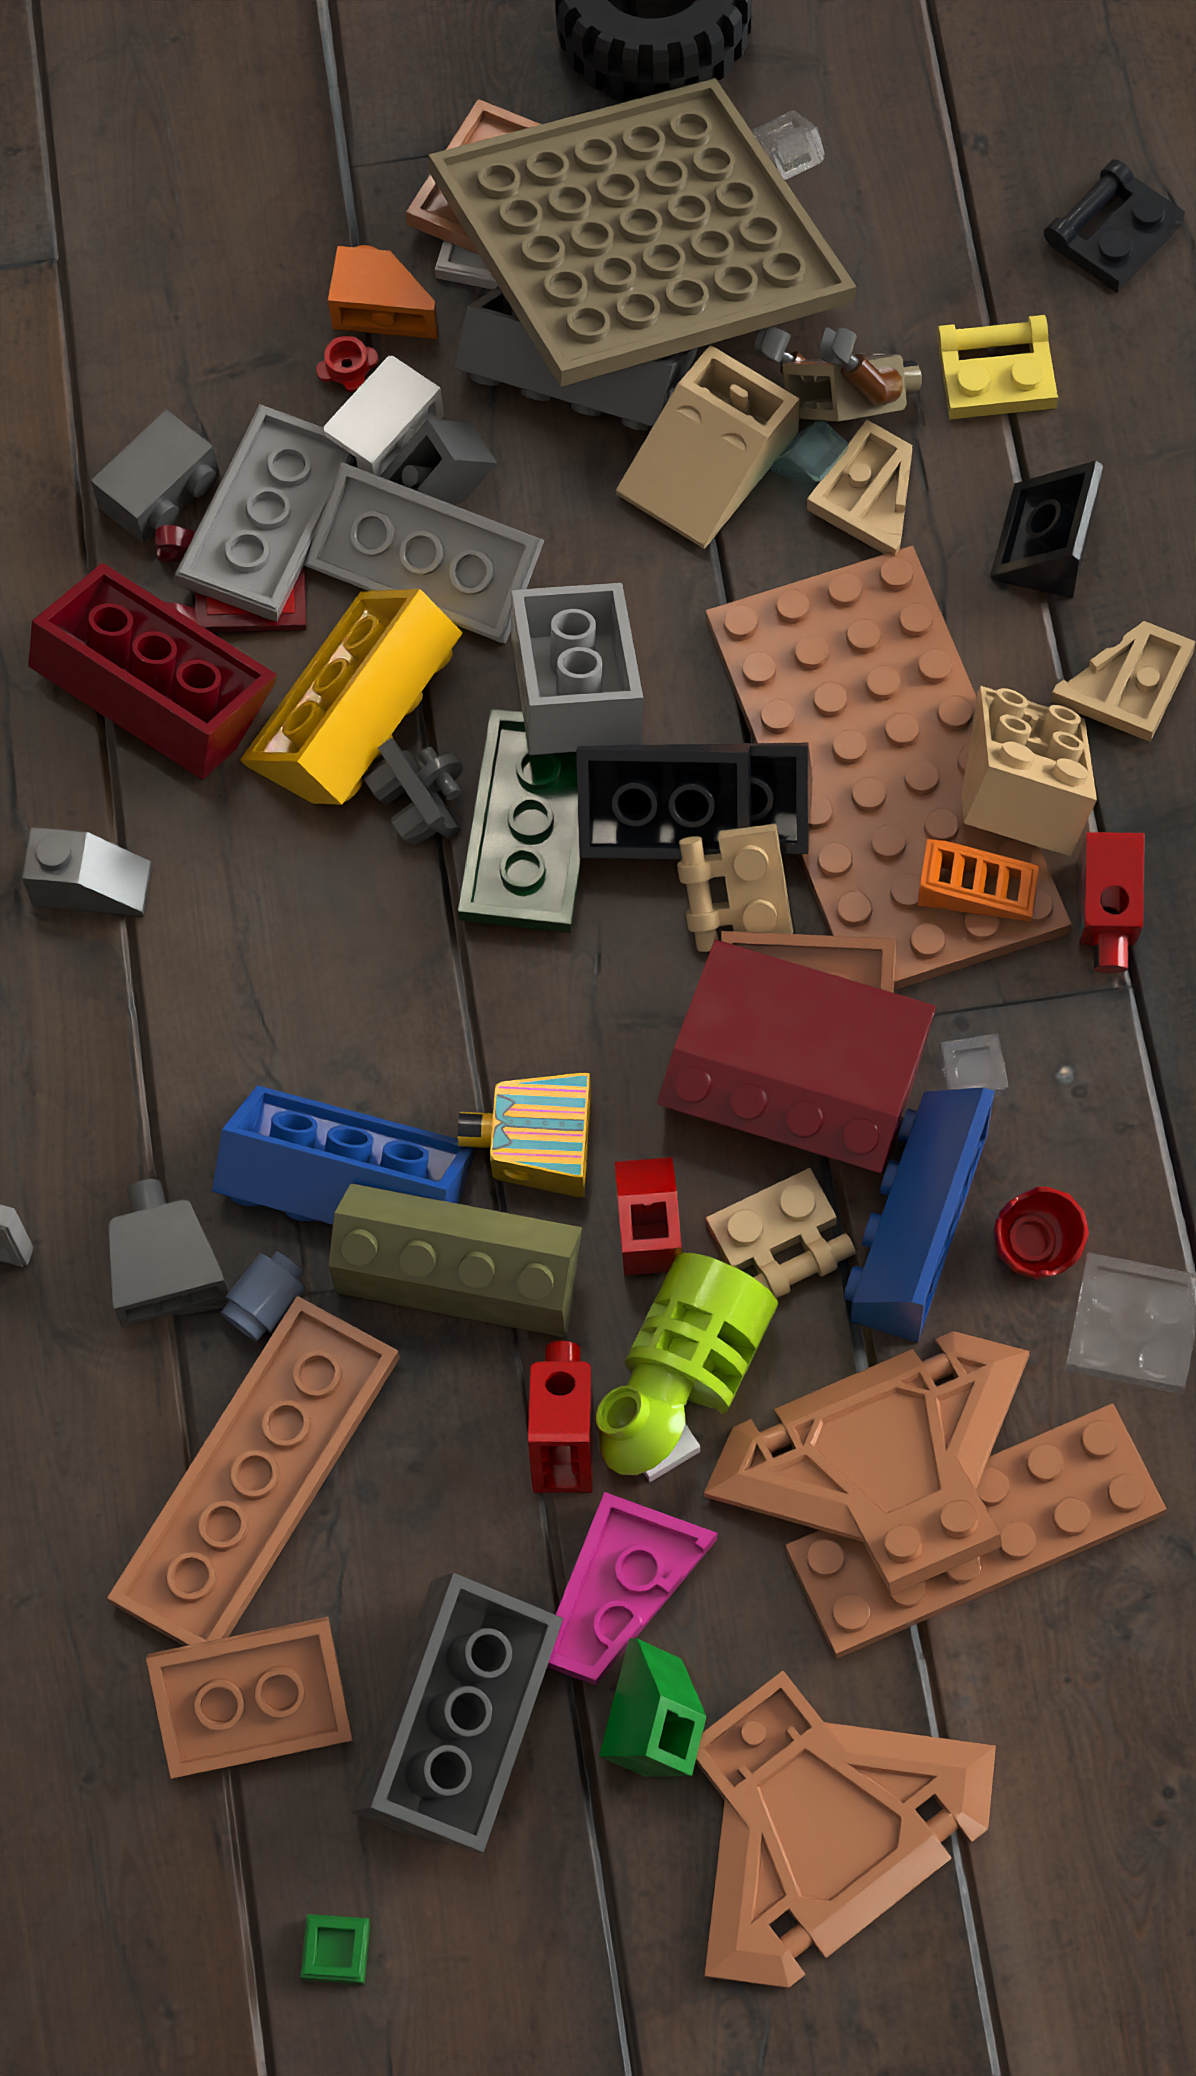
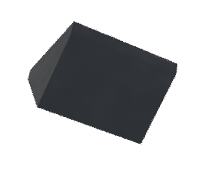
(1048, 530)

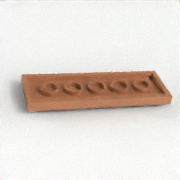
(254, 1476)
(1047, 1502)

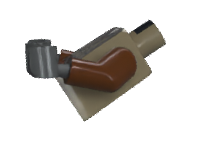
(840, 382)

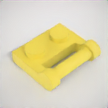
(997, 382)

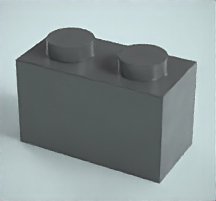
(155, 477)

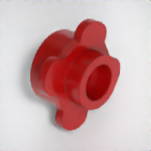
(344, 350)

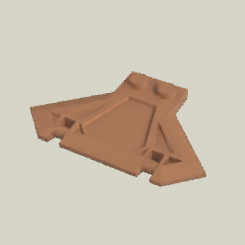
(885, 1458)
(824, 1827)

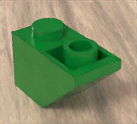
(653, 1715)

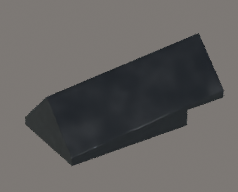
(653, 796)

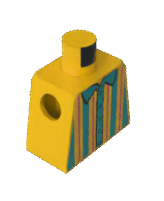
(535, 1132)

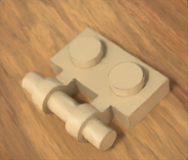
(753, 881)
(775, 1221)

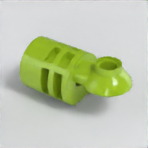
(687, 1350)

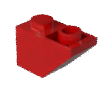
(648, 1215)

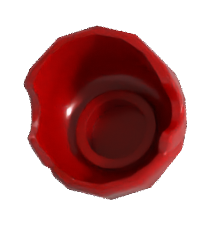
(1040, 1233)

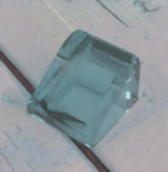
(811, 453)

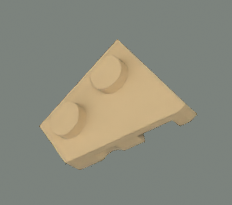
(867, 489)

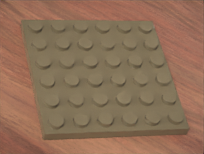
(640, 231)

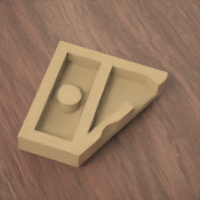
(1131, 681)

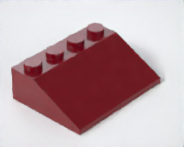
(797, 1056)

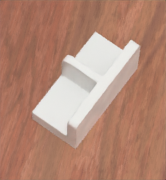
(384, 414)

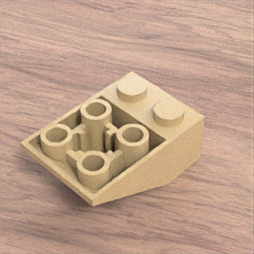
(710, 446)
(1028, 771)

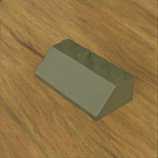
(454, 1259)

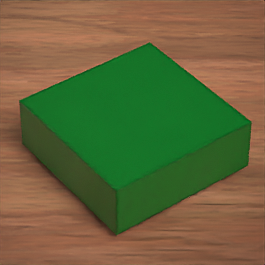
(335, 1949)

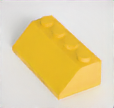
(353, 695)

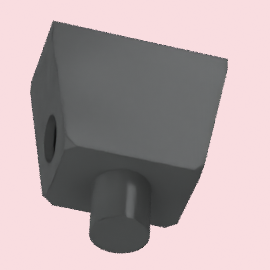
(160, 1258)

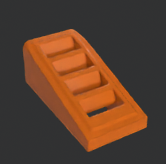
(956, 898)

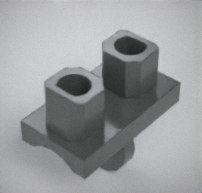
(402, 774)

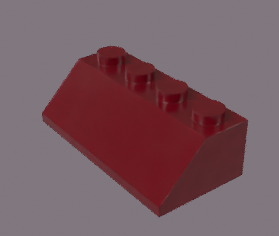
(149, 669)

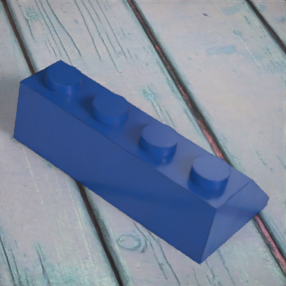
(307, 1153)
(920, 1212)

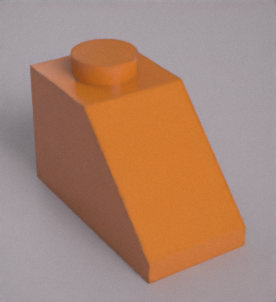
(379, 295)

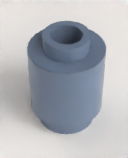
(263, 1295)

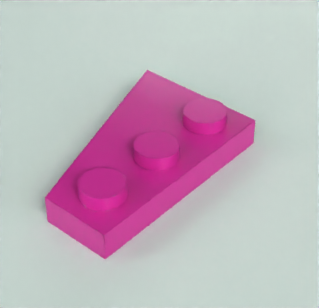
(620, 1582)

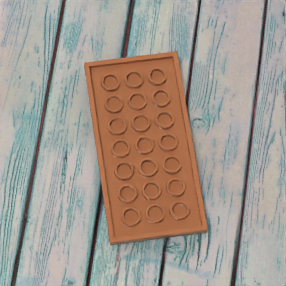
(888, 717)

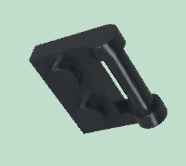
(1127, 236)

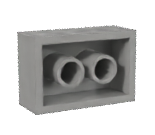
(576, 667)

